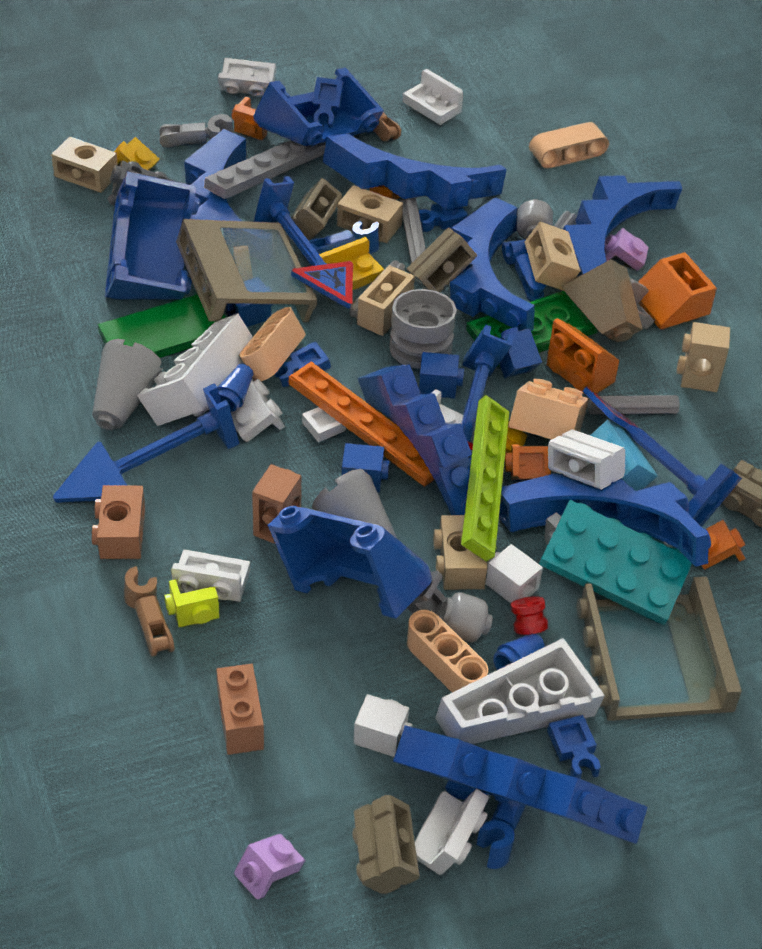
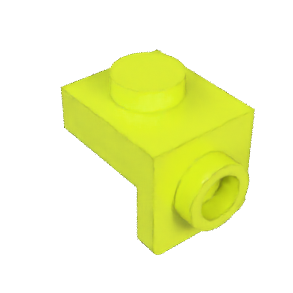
(193, 606)

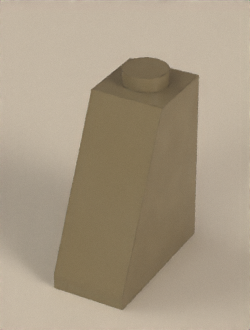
(607, 300)

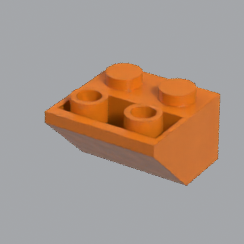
(677, 291)
(580, 359)

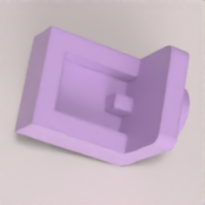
(627, 248)
(267, 862)

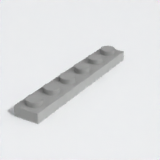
(260, 167)

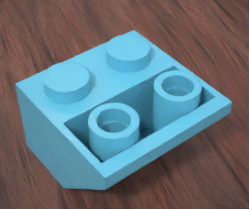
(637, 468)

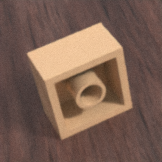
(547, 410)

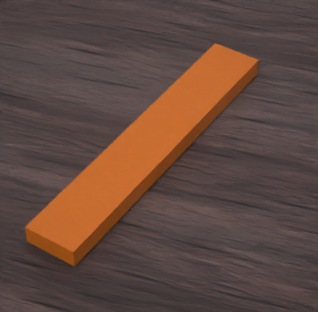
(360, 419)

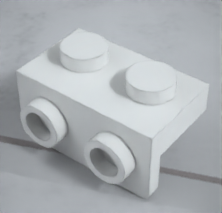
(246, 76)
(435, 98)
(256, 412)
(206, 570)
(447, 829)

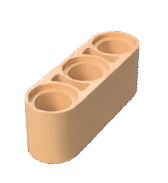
(568, 145)
(273, 344)
(443, 651)

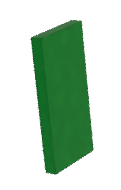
(546, 311)
(161, 328)

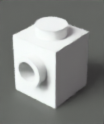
(513, 574)
(380, 724)

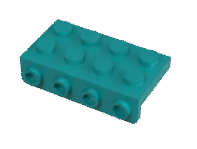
(616, 561)

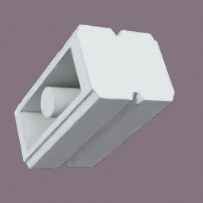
(586, 459)

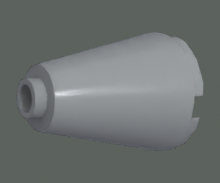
(121, 377)
(354, 499)

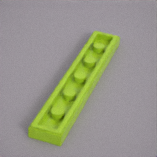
(485, 479)

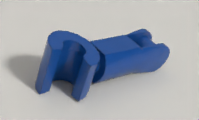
(336, 240)
(516, 253)
(500, 833)

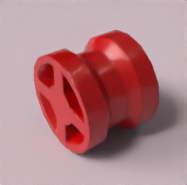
(529, 615)

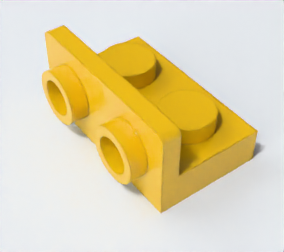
(365, 267)

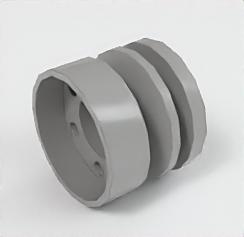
(421, 323)

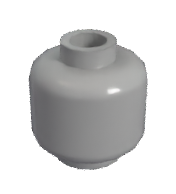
(532, 213)
(466, 616)

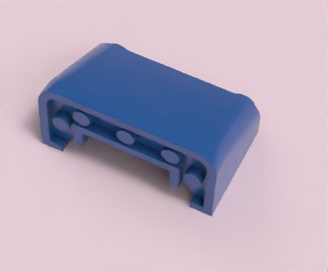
(294, 115)
(143, 244)
(330, 546)

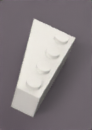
(209, 361)
(521, 697)

